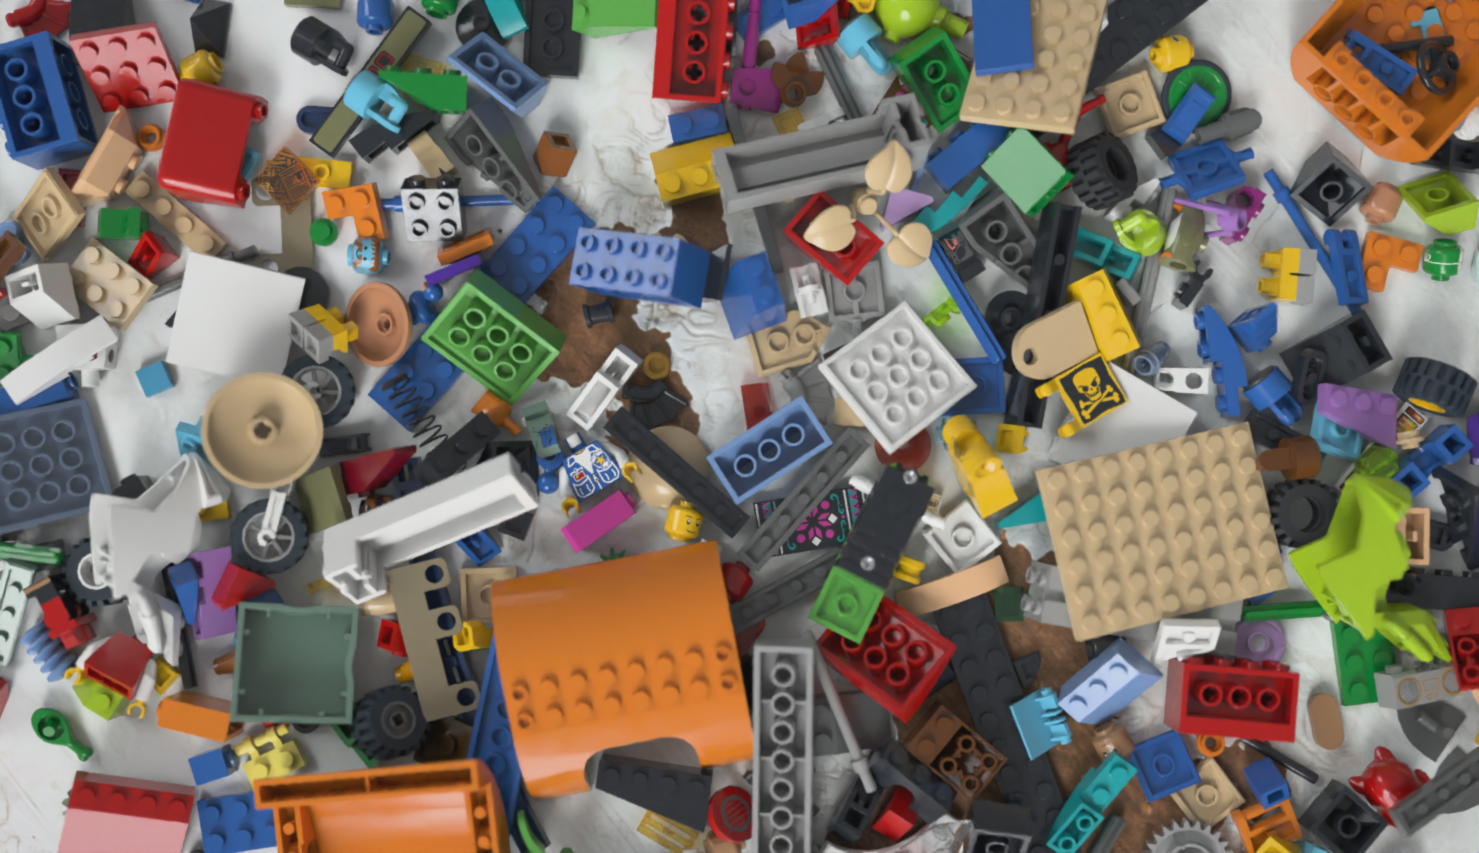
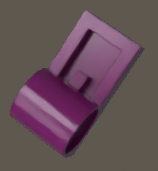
(1254, 208)

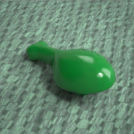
(56, 729)

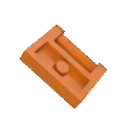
(1281, 825)

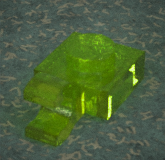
(940, 314)

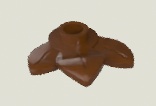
(796, 76)

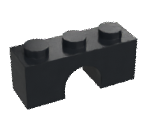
(457, 450)
(897, 766)

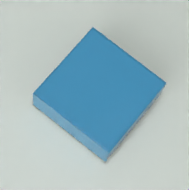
(155, 379)

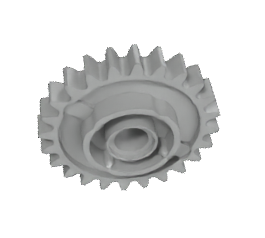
(1187, 839)

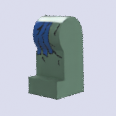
(542, 429)

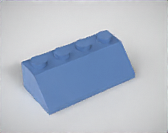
(769, 450)

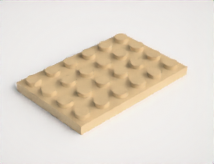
(1052, 92)

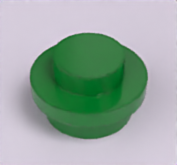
(323, 232)

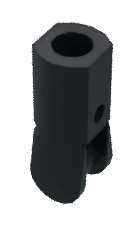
(341, 445)

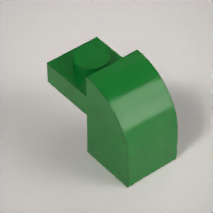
(122, 224)

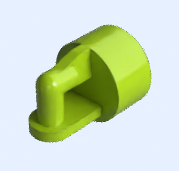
(1141, 232)

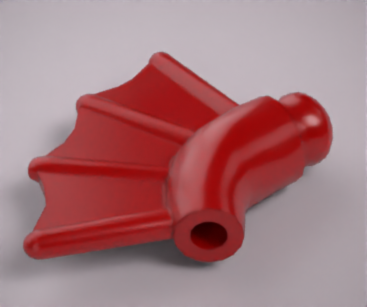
(40, 17)

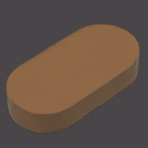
(1325, 721)

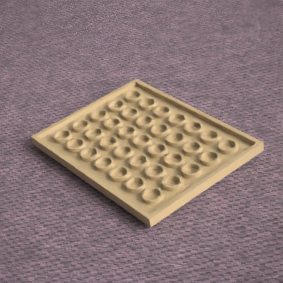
(1161, 530)

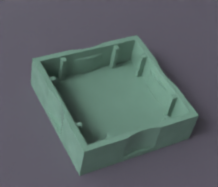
(294, 664)

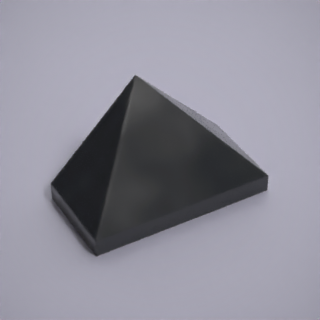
(211, 26)

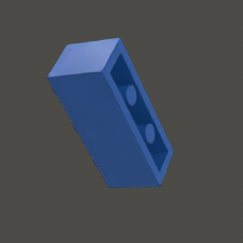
(964, 153)

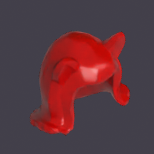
(1387, 782)

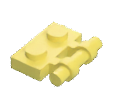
(276, 762)

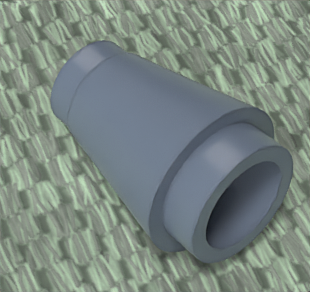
(1150, 359)

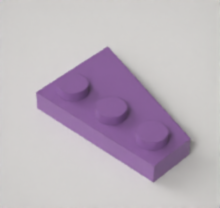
(1364, 411)

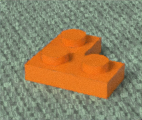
(363, 204)
(1385, 252)

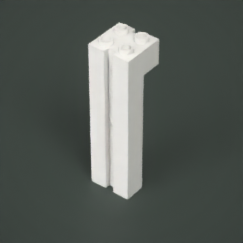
(437, 515)

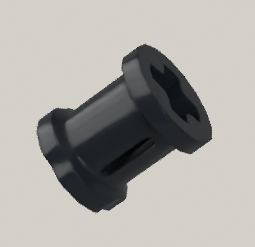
(598, 313)

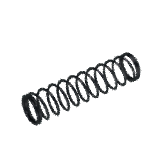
(400, 378)

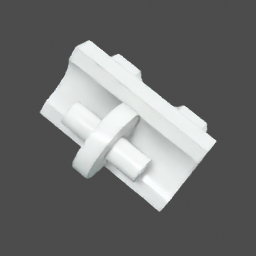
(808, 290)

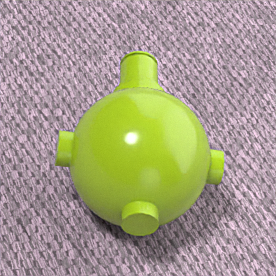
(913, 17)

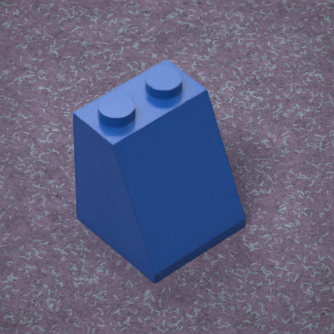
(752, 297)

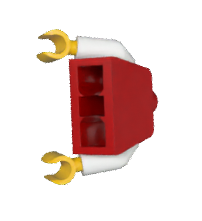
(121, 666)

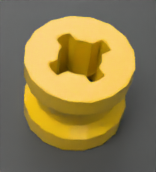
(909, 570)

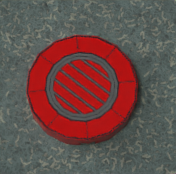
(731, 814)

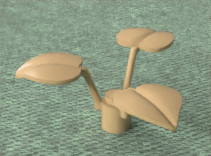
(885, 171)

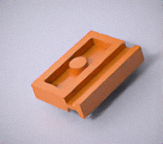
(473, 243)

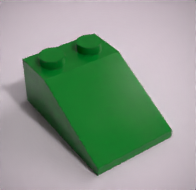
(935, 75)

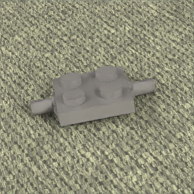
(858, 300)

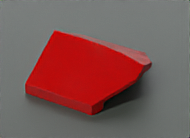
(821, 32)

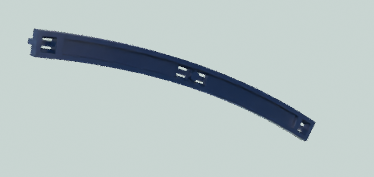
(446, 621)

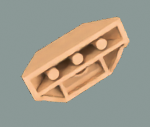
(110, 162)

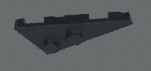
(1462, 511)

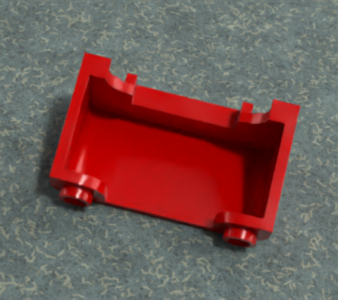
(208, 143)

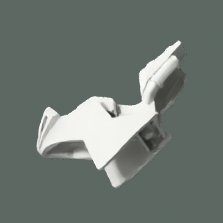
(147, 533)

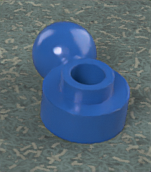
(548, 481)

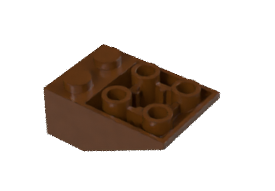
(954, 751)

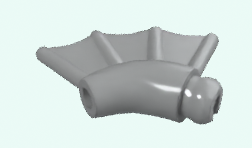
(812, 386)

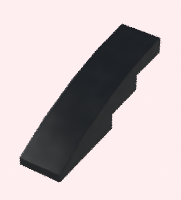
(1454, 156)

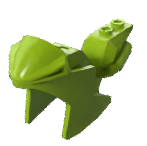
(1358, 559)

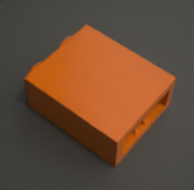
(198, 716)

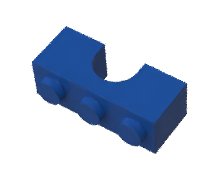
(1439, 448)

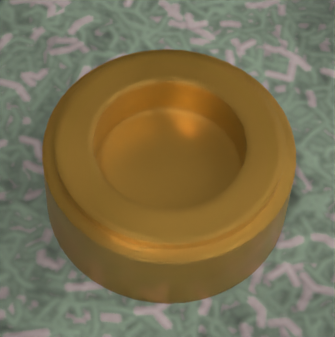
(657, 365)

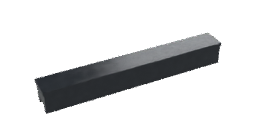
(1044, 294)

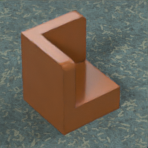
(554, 154)

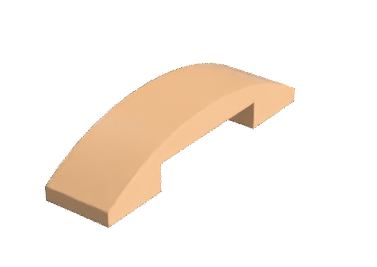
(953, 587)

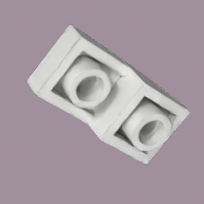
(1143, 195)

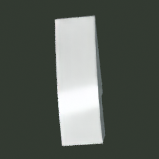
(604, 387)

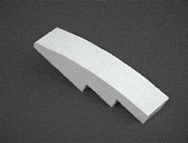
(58, 360)

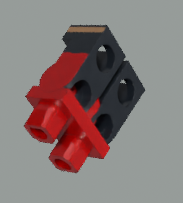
(62, 612)

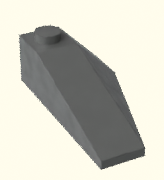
(490, 144)
(1000, 234)

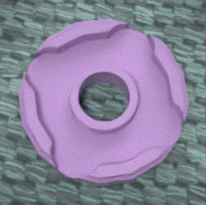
(1273, 636)

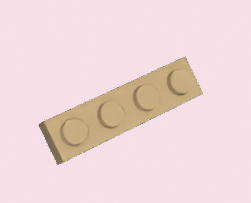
(175, 216)

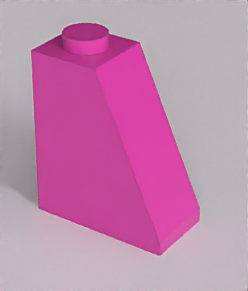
(599, 520)

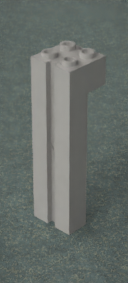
(818, 157)
(1048, 605)

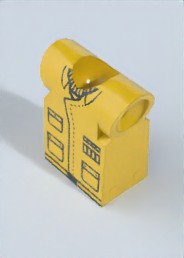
(977, 467)

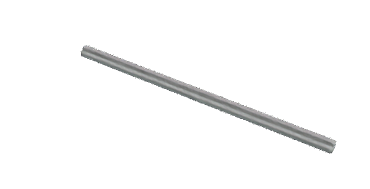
(1149, 279)

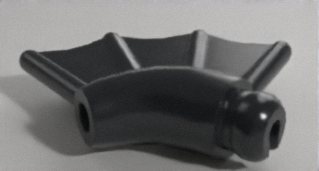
(652, 403)

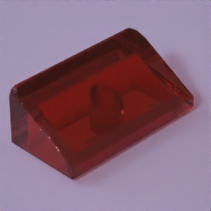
(756, 403)

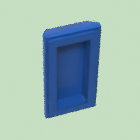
(1188, 113)

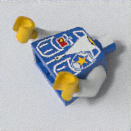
(591, 470)

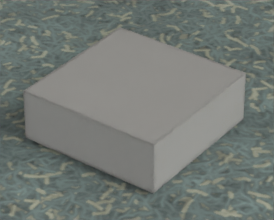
(1126, 293)

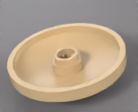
(262, 430)

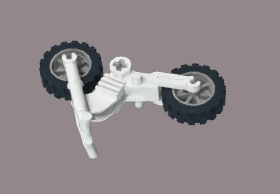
(277, 508)

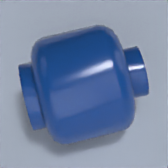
(375, 15)

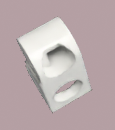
(1182, 380)

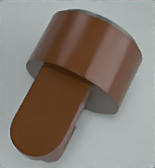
(1294, 457)

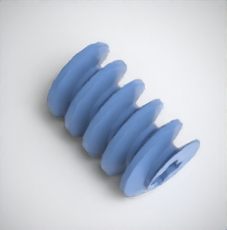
(47, 652)

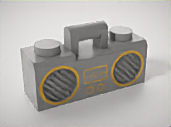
(1411, 686)

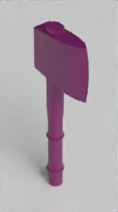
(751, 85)

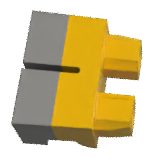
(1290, 275)
(321, 331)

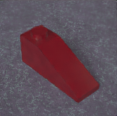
(374, 470)

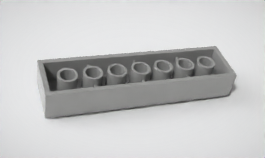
(783, 745)

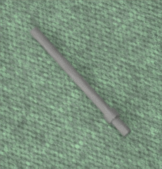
(860, 762)

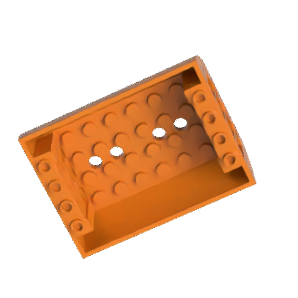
(1390, 125)

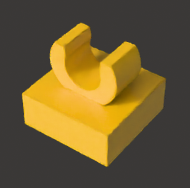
(1010, 439)

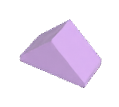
(903, 206)

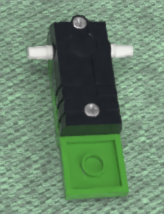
(874, 548)

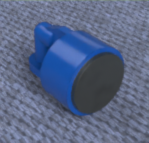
(1272, 389)

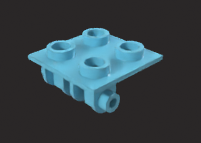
(1039, 721)

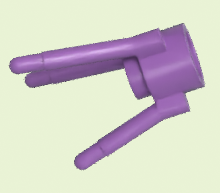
(1228, 217)

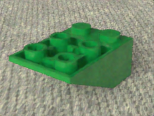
(437, 92)

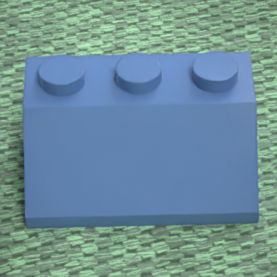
(500, 74)
(1107, 684)

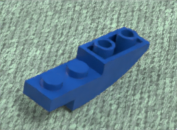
(1219, 347)

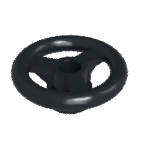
(1443, 65)

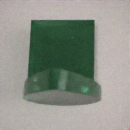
(1008, 603)

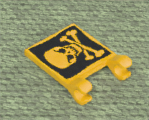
(1087, 391)

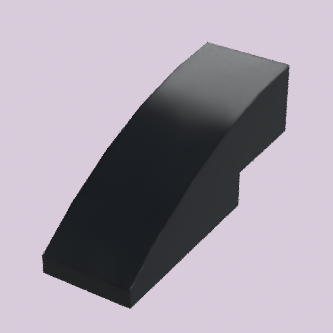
(378, 138)

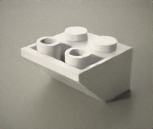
(44, 294)

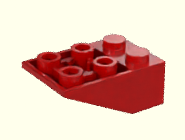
(1463, 640)

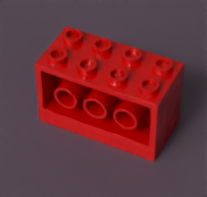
(676, 56)
(1232, 698)

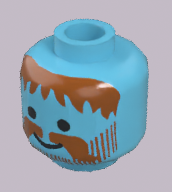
(368, 255)

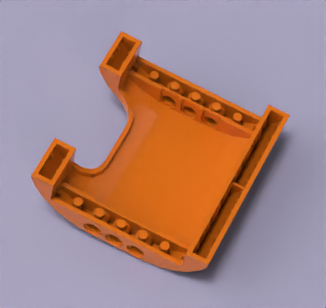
(619, 660)
(388, 810)

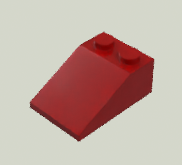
(844, 263)

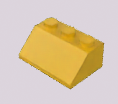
(686, 170)
(1105, 314)

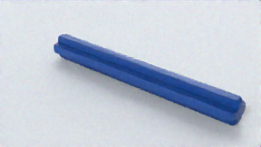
(966, 303)

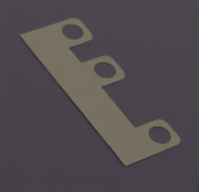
(296, 241)
(420, 634)

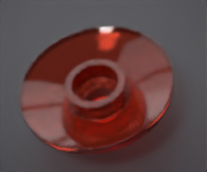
(912, 456)

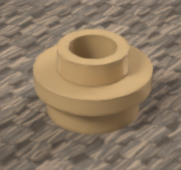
(1409, 439)

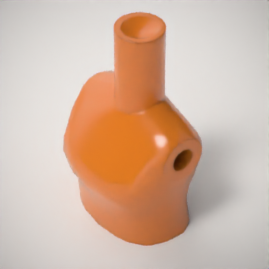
(497, 411)

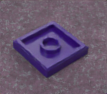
(455, 269)

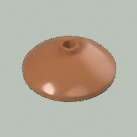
(382, 324)

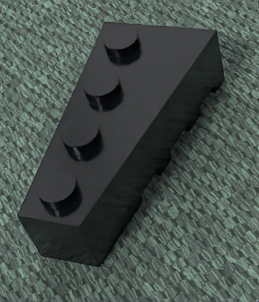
(660, 787)

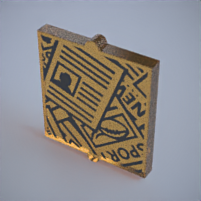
(287, 180)

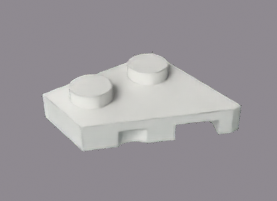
(1183, 639)

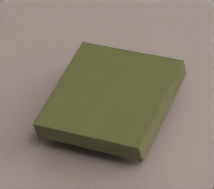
(323, 499)

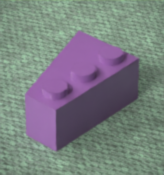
(209, 618)

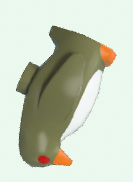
(1184, 239)

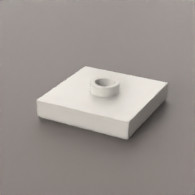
(963, 538)

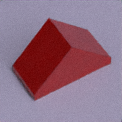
(152, 255)
(239, 585)
(895, 816)

